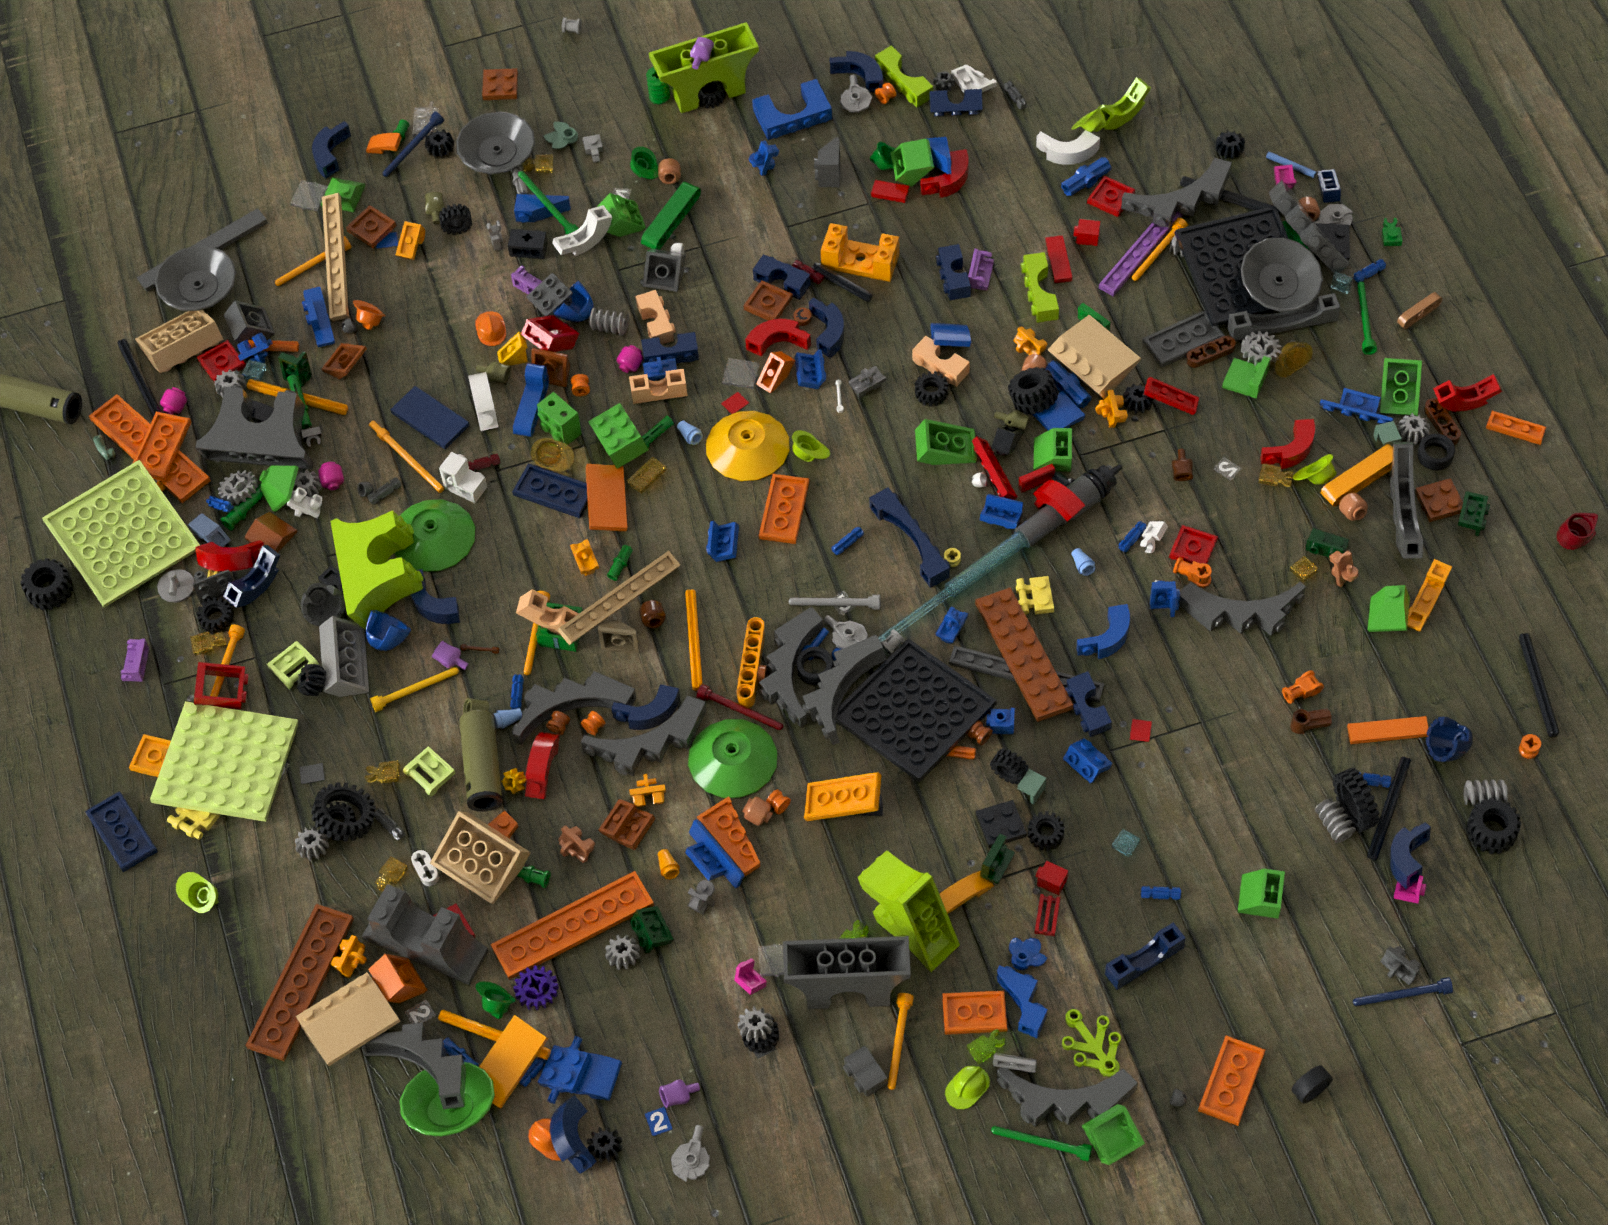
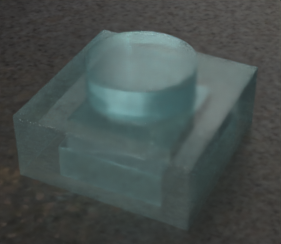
(1341, 282)
(254, 370)
(1125, 842)

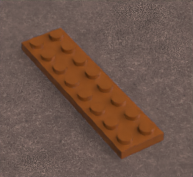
(1024, 654)
(299, 982)

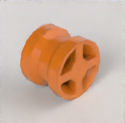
(885, 93)
(580, 385)
(593, 723)
(1525, 748)
(778, 801)

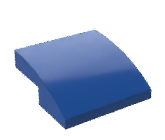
(950, 334)
(1060, 414)
(599, 1077)

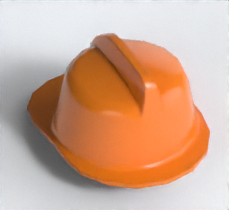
(367, 314)
(490, 328)
(540, 1139)

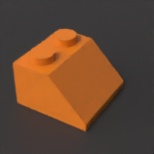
(397, 978)

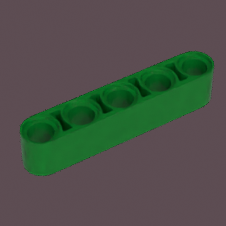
(671, 216)

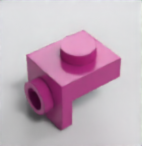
(1285, 174)
(1412, 893)
(748, 977)

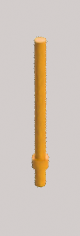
(384, 435)

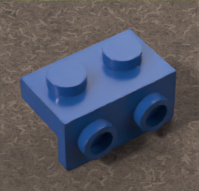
(810, 369)
(1002, 511)
(722, 541)
(1165, 596)
(1086, 760)

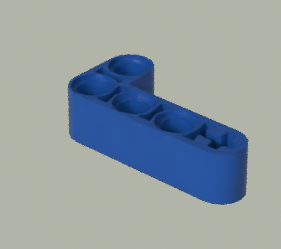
(534, 392)

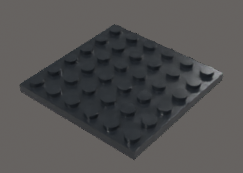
(1216, 255)
(914, 710)

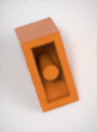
(775, 371)

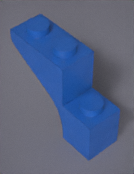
(1022, 990)

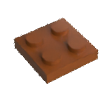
(500, 84)
(371, 226)
(768, 301)
(1439, 499)

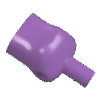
(701, 51)
(449, 656)
(677, 1093)

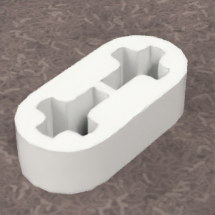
(427, 867)

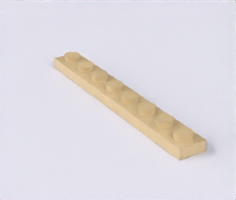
(335, 257)
(618, 598)

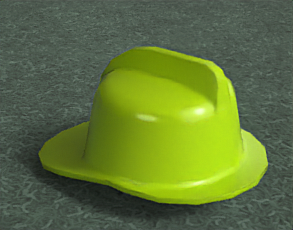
(1092, 121)
(808, 447)
(1317, 472)
(196, 892)
(967, 1087)

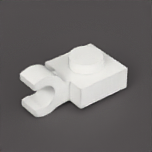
(1153, 533)

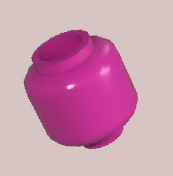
(629, 359)
(173, 401)
(331, 475)

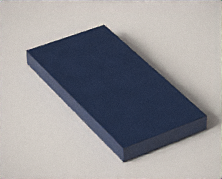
(430, 417)
(552, 490)
(121, 831)

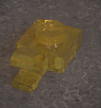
(541, 164)
(204, 642)
(391, 871)

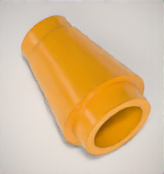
(668, 865)

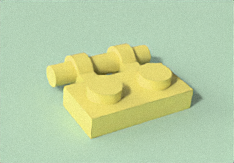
(1041, 595)
(199, 818)

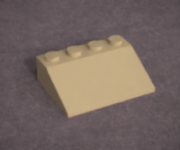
(179, 339)
(1094, 355)
(479, 857)
(347, 1019)

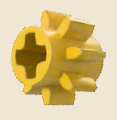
(514, 780)

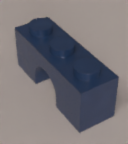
(940, 104)
(770, 269)
(956, 284)
(684, 351)
(1093, 719)

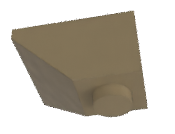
(618, 637)

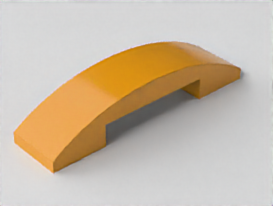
(1428, 595)
(964, 890)

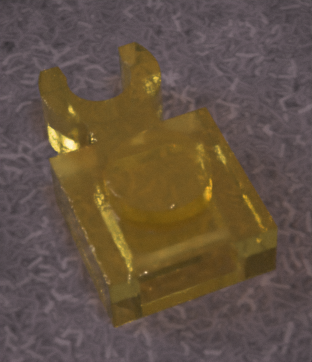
(1271, 476)
(385, 773)

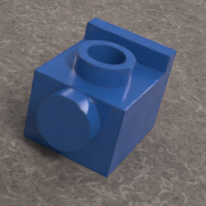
(1001, 721)

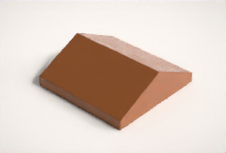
(343, 360)
(556, 363)
(271, 531)

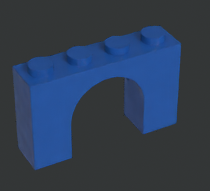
(778, 124)

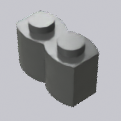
(865, 1071)

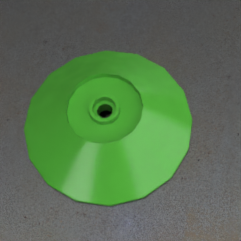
(445, 543)
(736, 772)
(424, 1111)

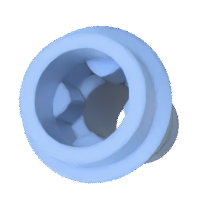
(690, 433)
(1084, 563)
(507, 717)

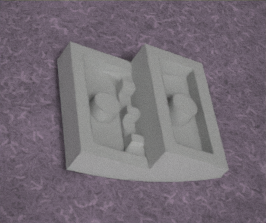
(1014, 1062)

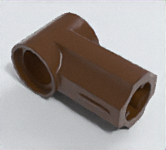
(1311, 720)

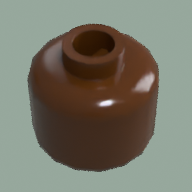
(652, 614)

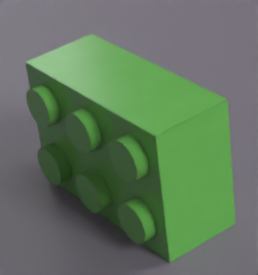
(618, 435)

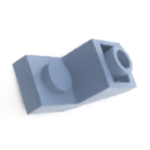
(209, 530)

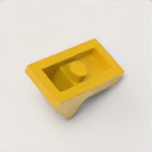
(513, 351)

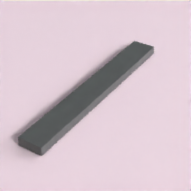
(217, 240)
(998, 667)

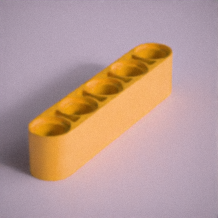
(1359, 475)
(750, 654)

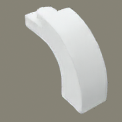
(1068, 152)
(588, 235)
(483, 401)

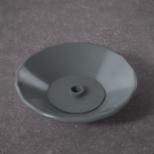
(495, 142)
(1290, 264)
(195, 278)

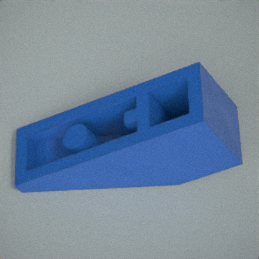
(940, 153)
(531, 209)

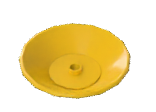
(751, 457)

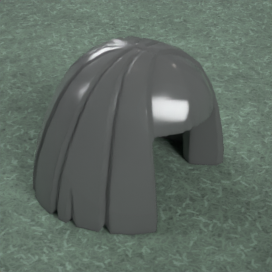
(321, 603)

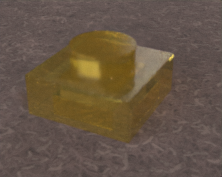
(1303, 569)

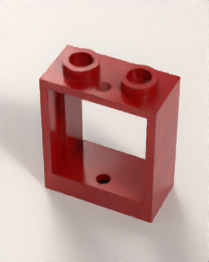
(551, 331)
(224, 671)

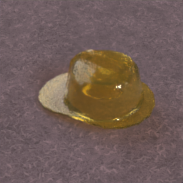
(1292, 357)
(552, 454)

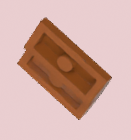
(626, 824)

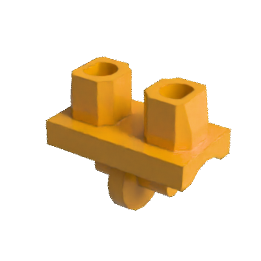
(1027, 342)
(1109, 408)
(584, 557)
(639, 793)
(351, 956)

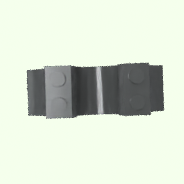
(264, 443)
(430, 940)
(846, 965)

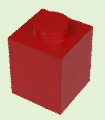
(1087, 232)
(1051, 877)

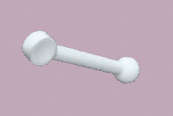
(840, 408)

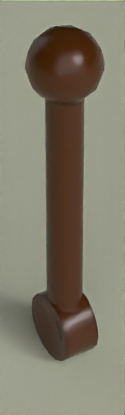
(495, 650)

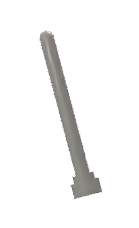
(872, 602)

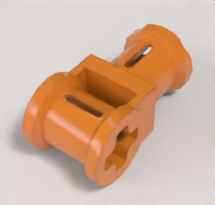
(1194, 572)
(1304, 686)

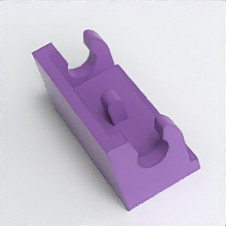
(980, 270)
(524, 280)
(135, 660)

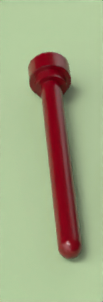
(705, 693)

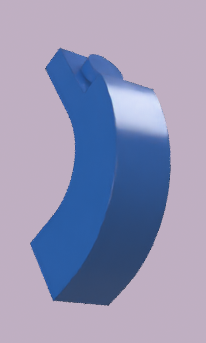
(1112, 639)

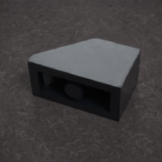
(1006, 439)

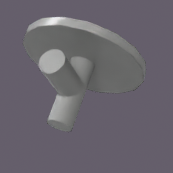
(176, 585)

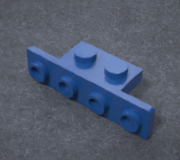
(318, 316)
(1359, 404)
(710, 856)

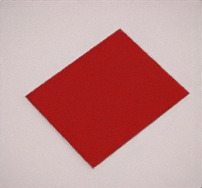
(735, 403)
(1140, 730)

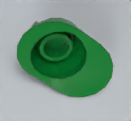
(882, 156)
(644, 163)
(494, 998)

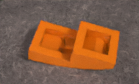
(383, 142)

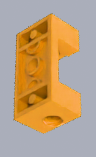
(841, 254)

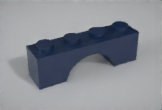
(1161, 947)

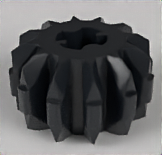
(439, 143)
(1230, 144)
(1136, 400)
(311, 680)
(610, 1149)

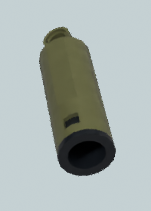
(39, 399)
(480, 756)

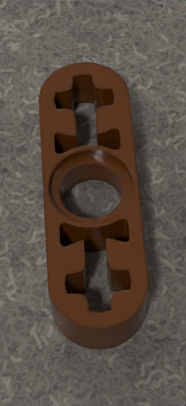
(1215, 345)
(1442, 413)

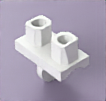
(305, 504)

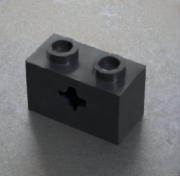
(527, 244)

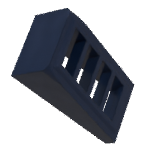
(1329, 187)

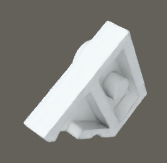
(968, 78)

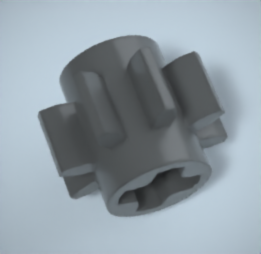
(944, 81)

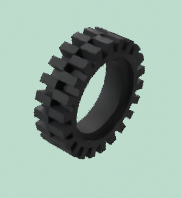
(349, 795)
(1356, 799)

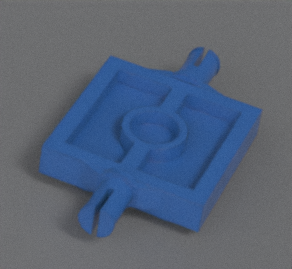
(564, 1069)

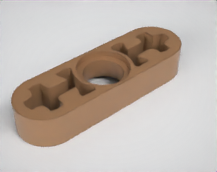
(1419, 310)

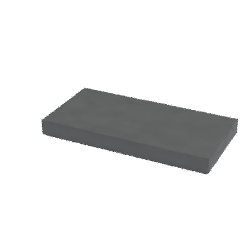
(1176, 340)

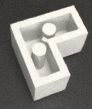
(461, 480)

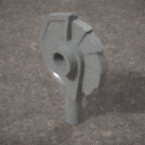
(856, 98)
(1336, 215)
(846, 632)
(690, 1158)

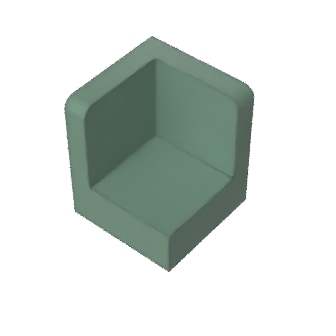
(1387, 433)
(1033, 785)

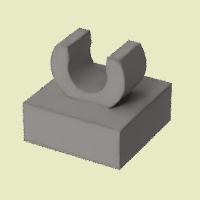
(312, 433)

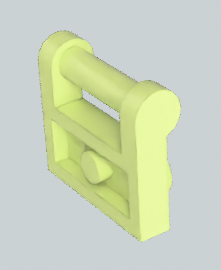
(289, 660)
(433, 766)

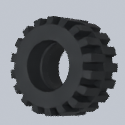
(1033, 390)
(43, 572)
(1489, 839)

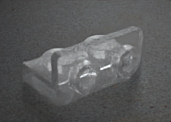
(422, 117)

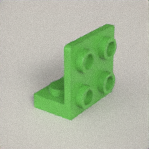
(1246, 377)

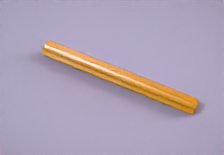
(310, 400)
(693, 634)
(479, 1029)

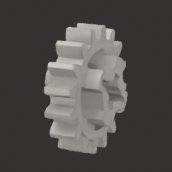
(1260, 345)
(238, 487)

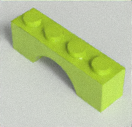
(914, 88)
(1044, 304)

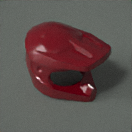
(1577, 533)

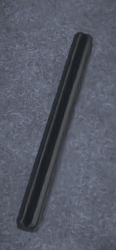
(1234, 197)
(138, 376)
(1539, 685)
(1389, 808)

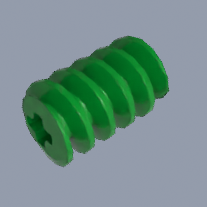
(658, 91)

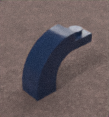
(861, 65)
(323, 146)
(833, 337)
(256, 581)
(435, 609)
(651, 714)
(1402, 864)
(565, 1135)

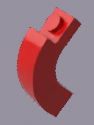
(948, 183)
(776, 331)
(1468, 397)
(1294, 452)
(1059, 498)
(228, 558)
(539, 762)

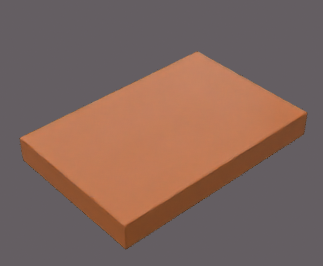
(974, 1012)

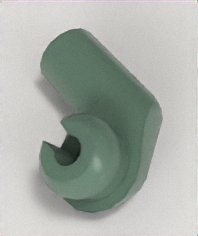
(102, 449)

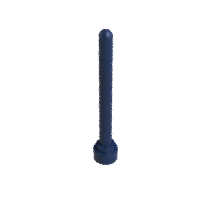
(435, 120)
(1443, 986)

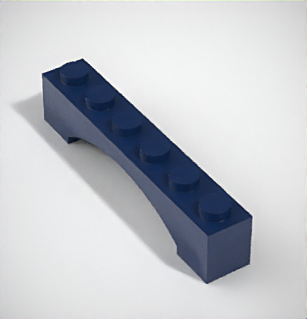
(888, 507)

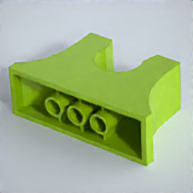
(727, 63)
(364, 567)
(910, 908)

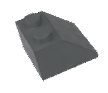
(828, 164)
(663, 269)
(247, 321)

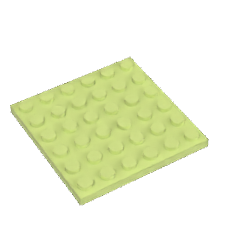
(121, 533)
(225, 761)

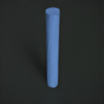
(1309, 172)

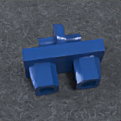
(763, 157)
(261, 344)
(656, 369)
(951, 625)

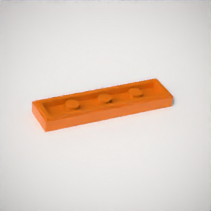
(1387, 730)

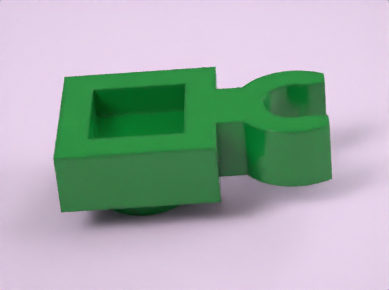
(1391, 234)

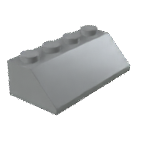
(343, 657)

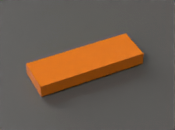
(1516, 427)

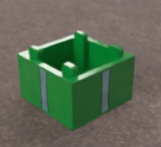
(551, 640)

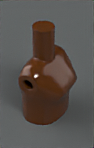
(1182, 467)

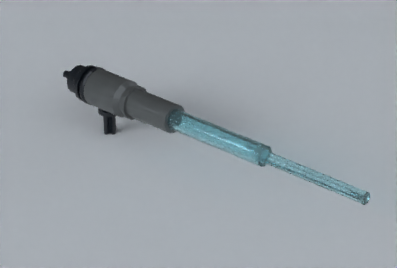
(1089, 488)

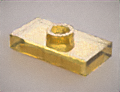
(647, 475)

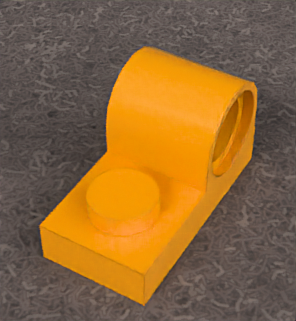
(411, 236)

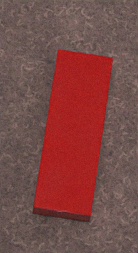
(1058, 259)
(1171, 395)

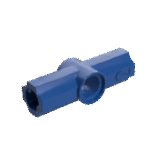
(1086, 176)
(1069, 384)

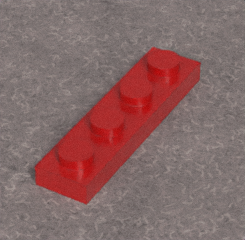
(994, 468)

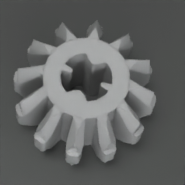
(227, 380)
(1413, 428)
(309, 482)
(311, 843)
(622, 952)
(763, 1024)

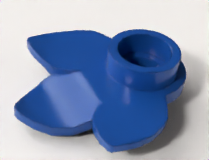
(1026, 953)

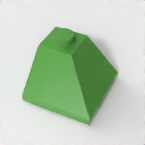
(349, 191)
(278, 485)
(1389, 609)

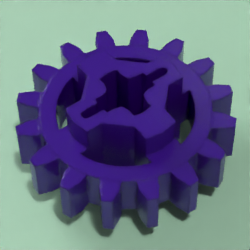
(543, 981)

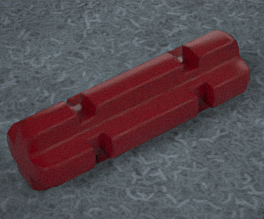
(817, 277)
(484, 462)

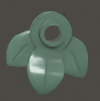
(561, 136)

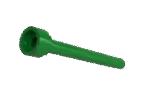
(568, 227)
(1369, 345)
(1081, 1151)

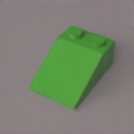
(1400, 386)
(944, 443)

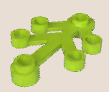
(1093, 1045)

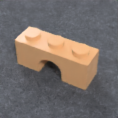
(651, 306)
(927, 355)
(670, 387)
(534, 608)

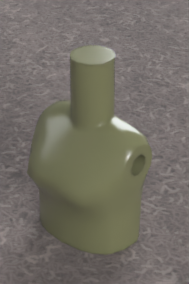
(433, 205)
(495, 371)
(1013, 419)

